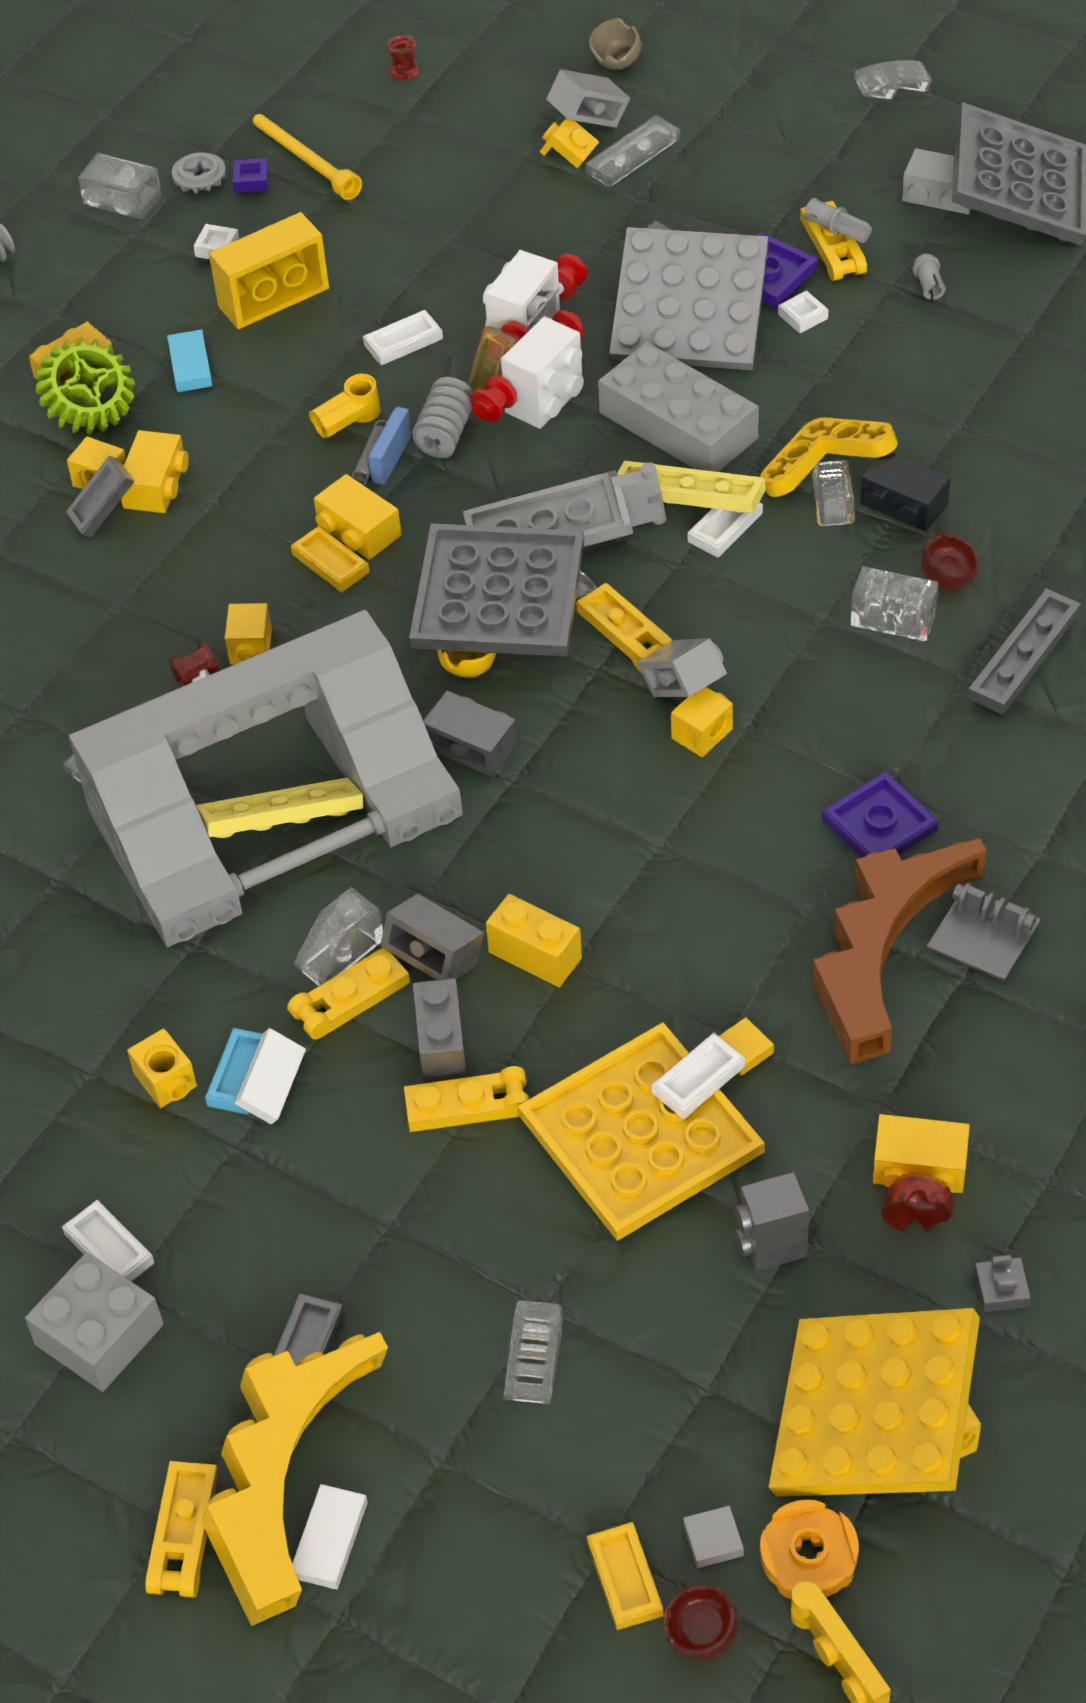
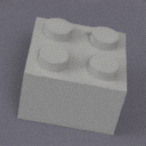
(94, 1321)

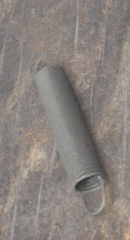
(362, 470)

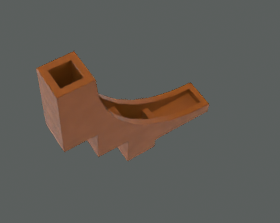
(865, 930)

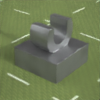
(1002, 1284)

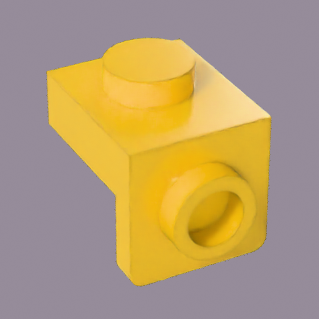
(570, 141)

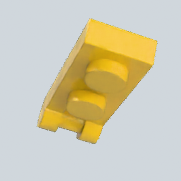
(834, 247)
(621, 623)
(349, 993)
(465, 1100)
(180, 1528)
(837, 1645)

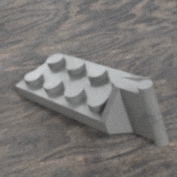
(599, 505)

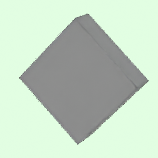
(713, 1536)

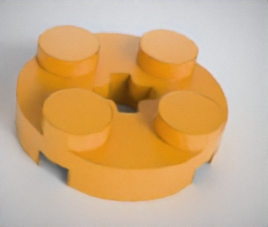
(824, 1528)

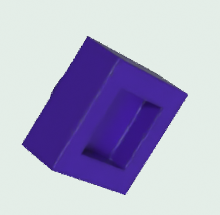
(251, 175)

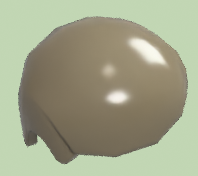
(615, 44)

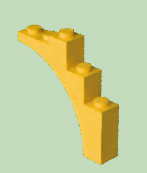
(249, 1523)

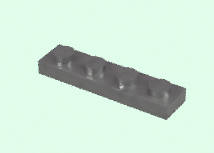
(1024, 651)

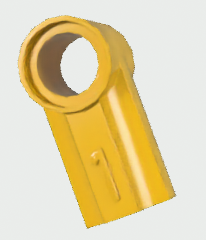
(356, 403)

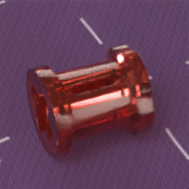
(403, 57)
(189, 665)

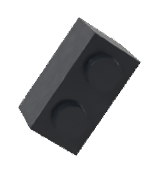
(905, 490)

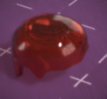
(949, 562)
(917, 1199)
(701, 1623)

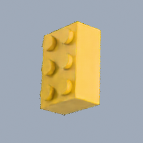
(269, 270)

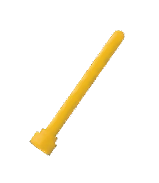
(344, 182)

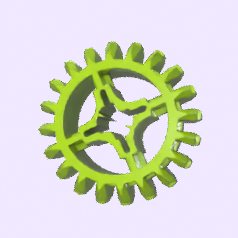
(107, 373)

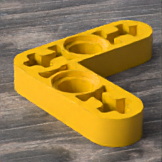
(821, 438)

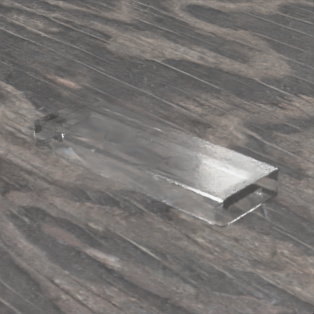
(632, 151)

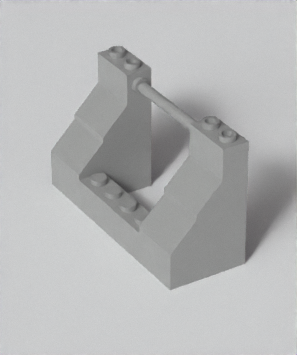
(353, 704)

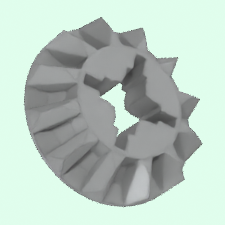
(187, 168)

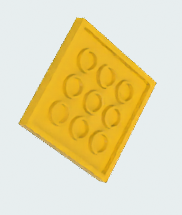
(626, 1145)
(876, 1404)

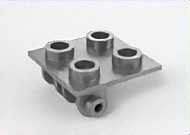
(984, 931)

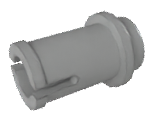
(927, 268)

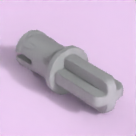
(837, 220)

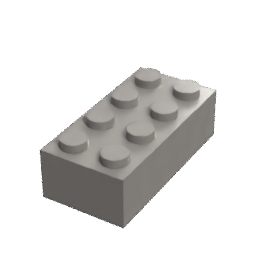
(678, 409)

